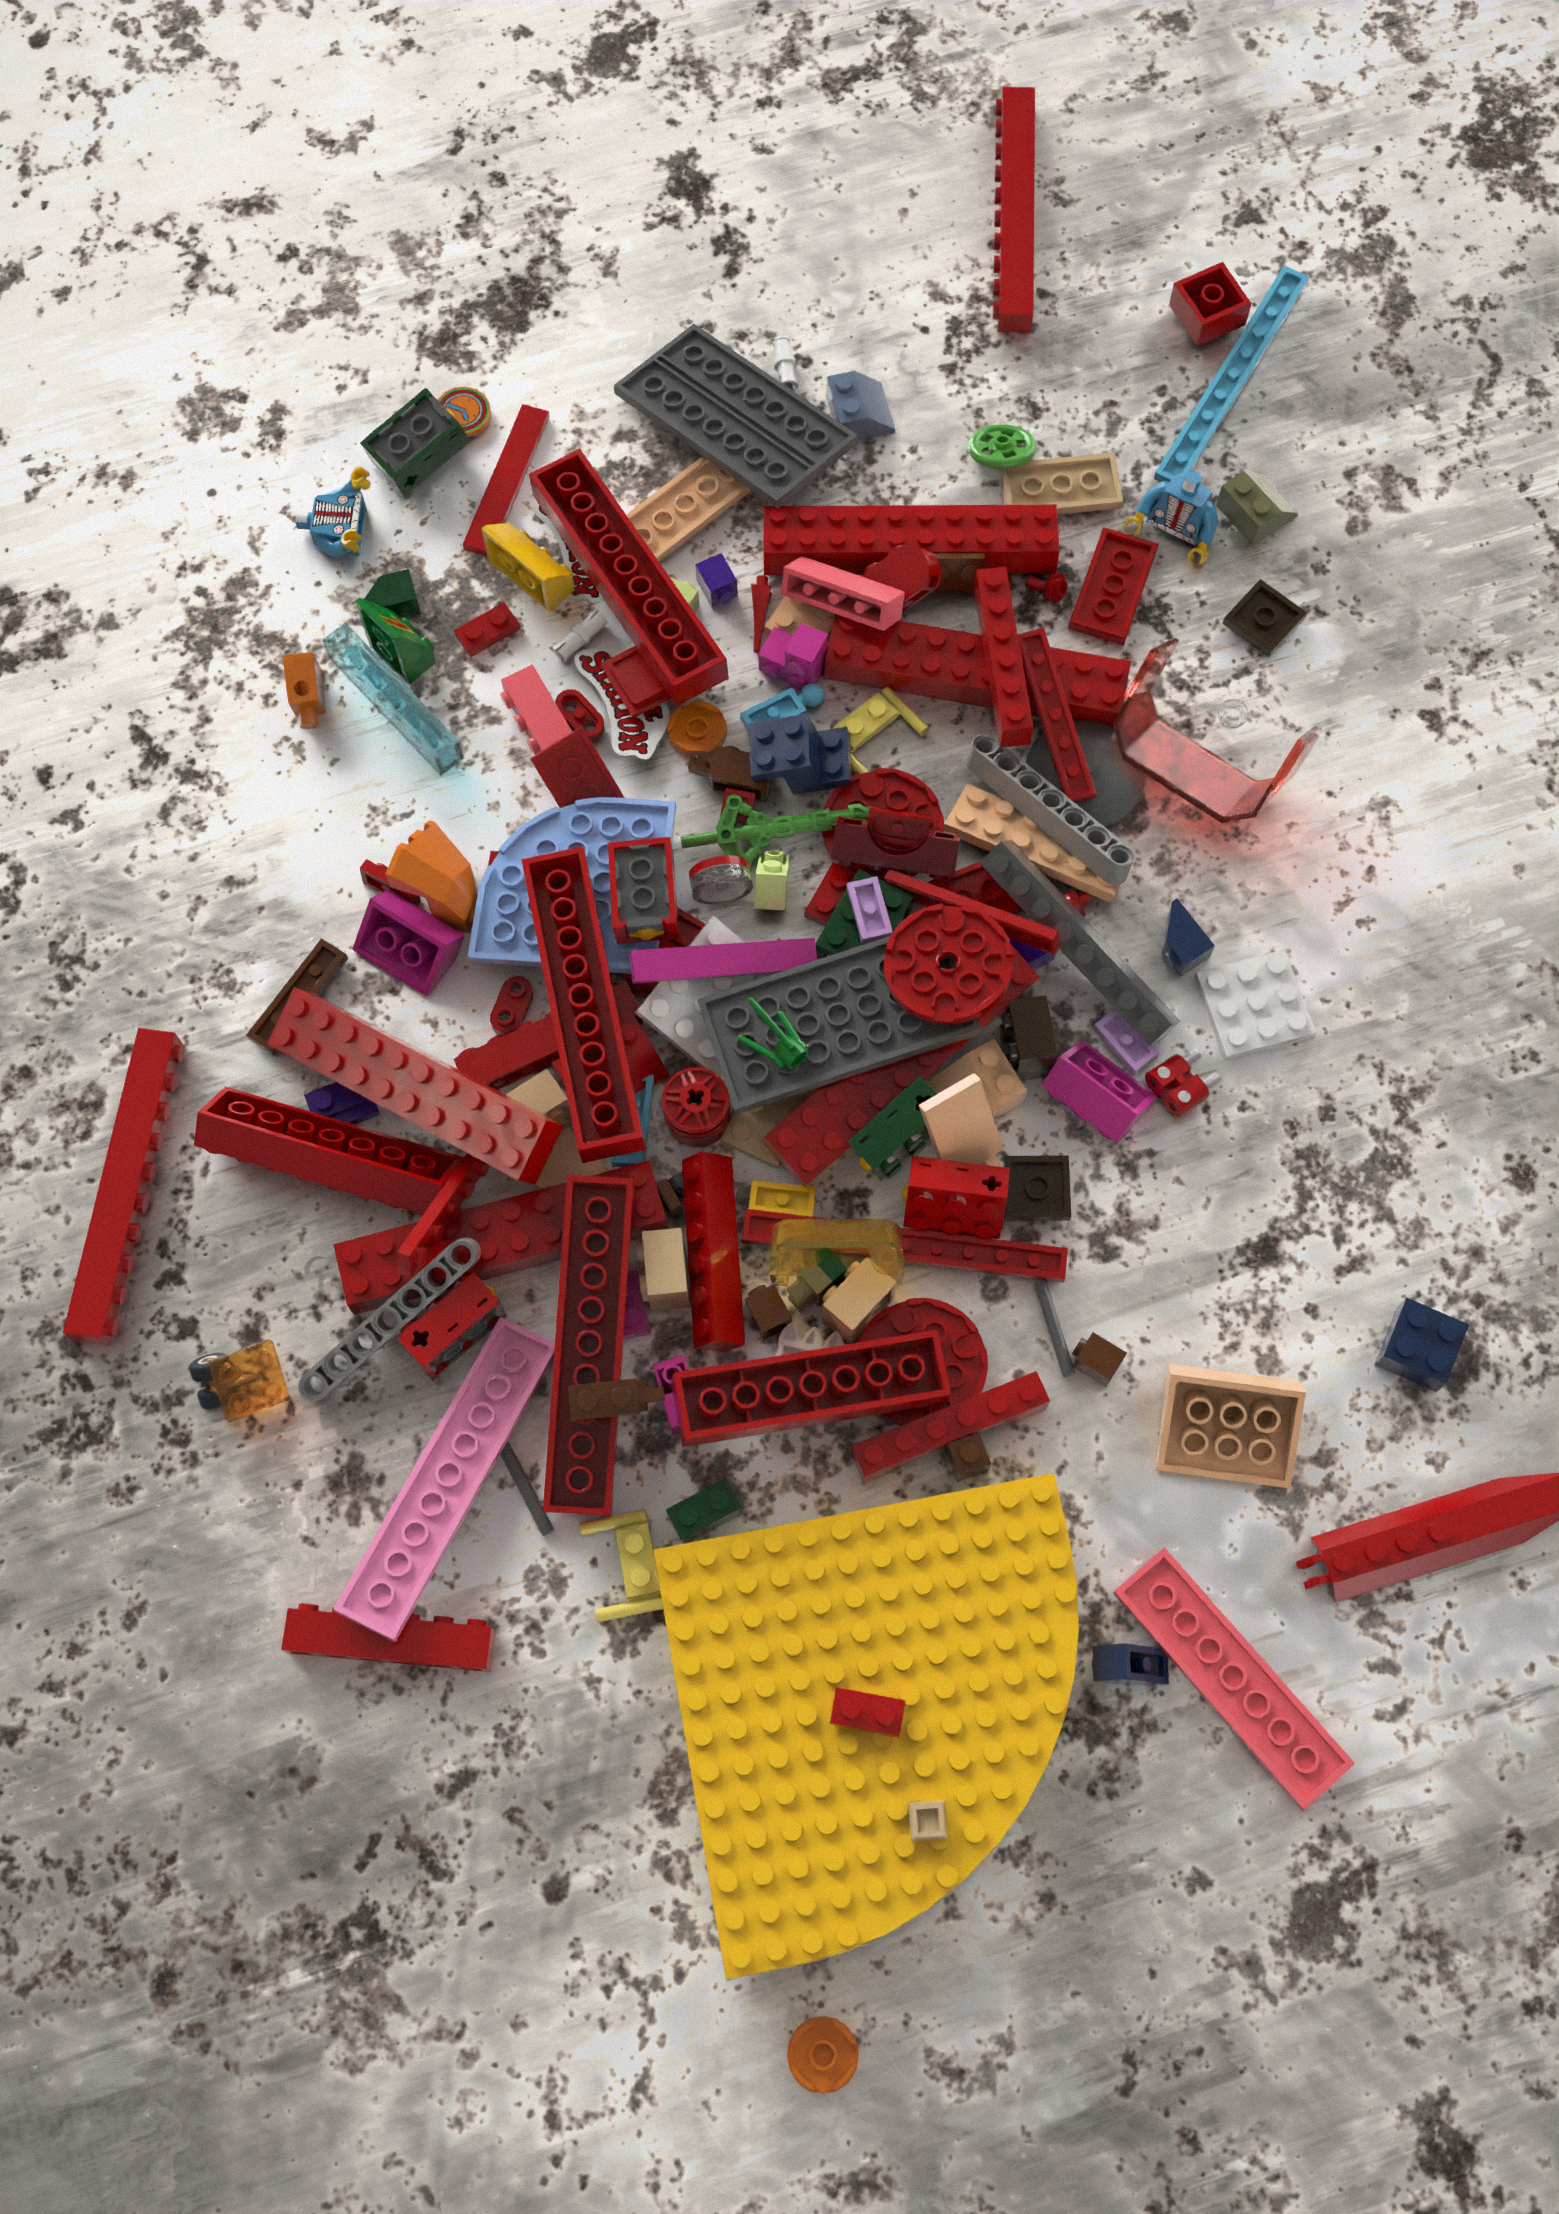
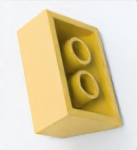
(528, 565)

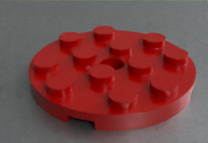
(888, 791)
(948, 994)
(960, 1342)

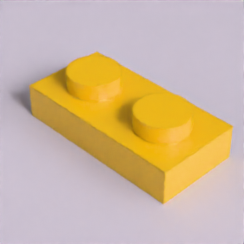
(782, 1198)

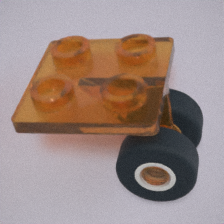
(241, 1380)

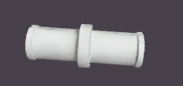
(785, 362)
(580, 635)

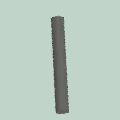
(1054, 1328)
(526, 1490)

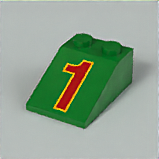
(395, 641)

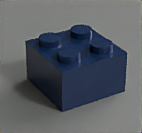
(1421, 1344)

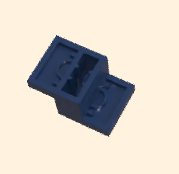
(800, 754)

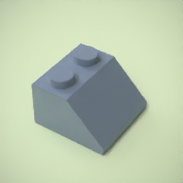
(859, 404)

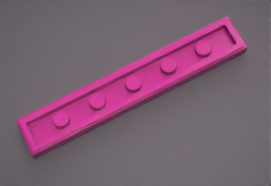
(720, 960)

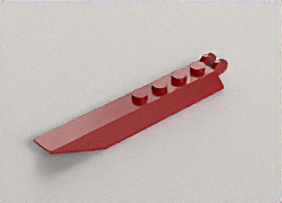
(1434, 1534)

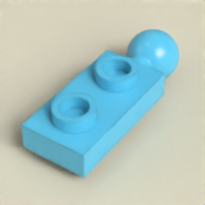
(784, 705)

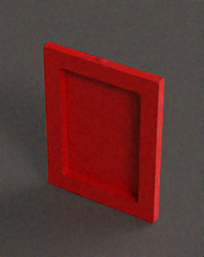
(634, 682)

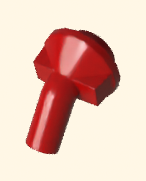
(1054, 588)
(1079, 902)

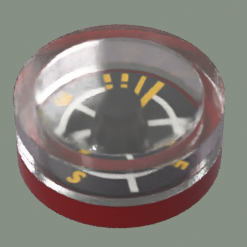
(720, 879)

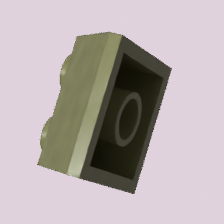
(1254, 506)

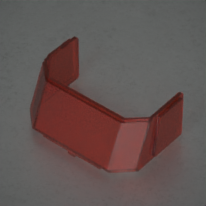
(1186, 765)

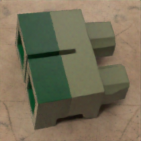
(814, 1284)

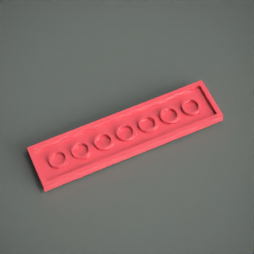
(1234, 1679)

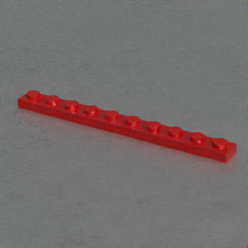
(943, 1249)

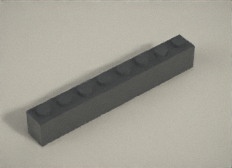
(1080, 942)

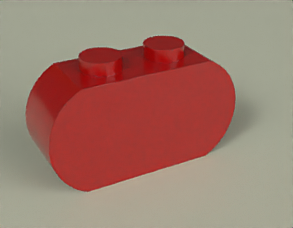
(908, 570)

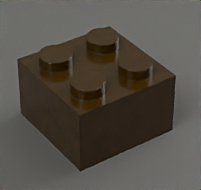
(1029, 1037)

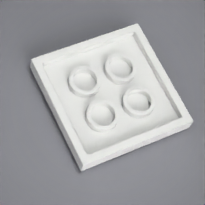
(1255, 1004)

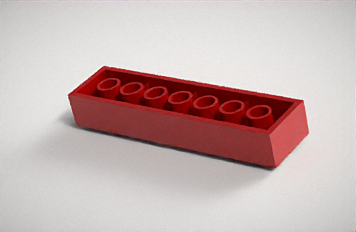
(323, 1150)
(810, 1388)

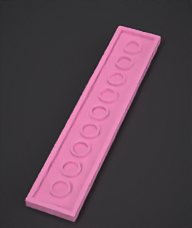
(446, 1480)

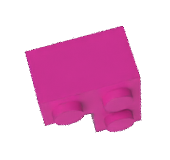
(794, 657)

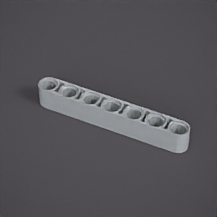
(1050, 809)
(378, 1330)

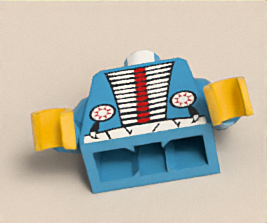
(1182, 510)
(338, 517)

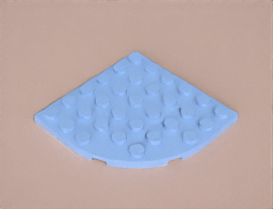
(503, 916)

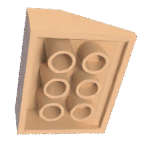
(1230, 1425)

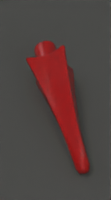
(760, 598)

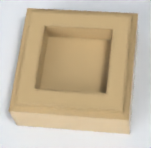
(927, 1820)

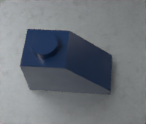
(1184, 941)
(1130, 1665)

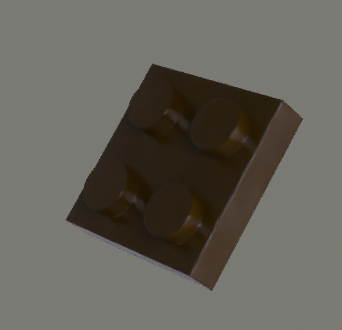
(1264, 618)
(1038, 1188)

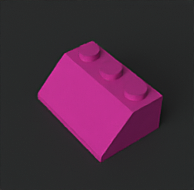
(407, 941)
(1098, 1091)

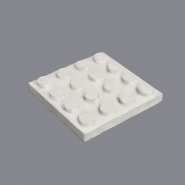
(674, 1005)

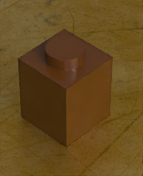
(767, 1310)
(1098, 1358)
(968, 1457)

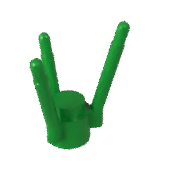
(790, 1049)

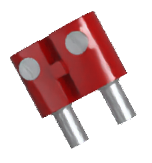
(1178, 1085)

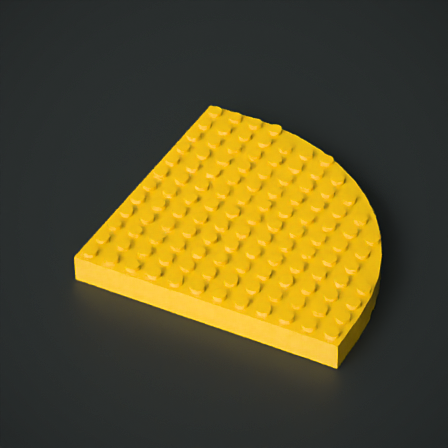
(919, 1601)

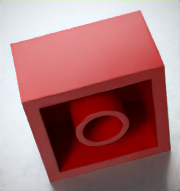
(1210, 304)

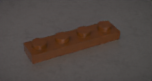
(311, 976)

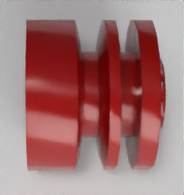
(687, 1121)

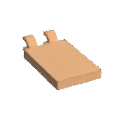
(962, 1124)

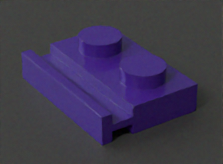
(341, 1104)

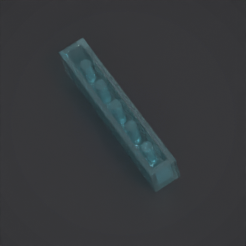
(393, 699)

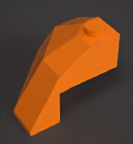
(438, 872)

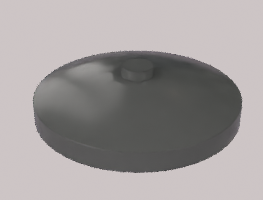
(1115, 781)

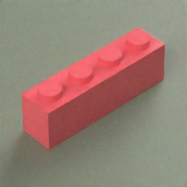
(842, 593)
(533, 708)

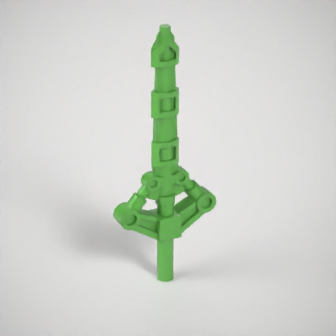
(760, 829)

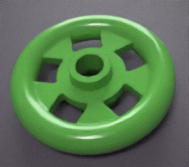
(1002, 446)

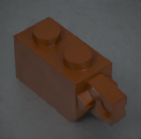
(728, 769)
(611, 1399)

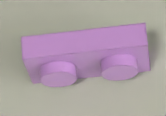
(869, 909)
(1125, 1042)

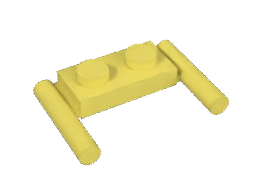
(874, 717)
(636, 1563)

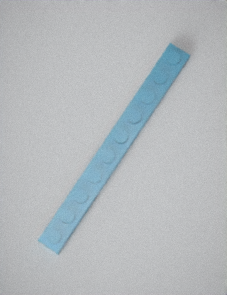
(1232, 375)

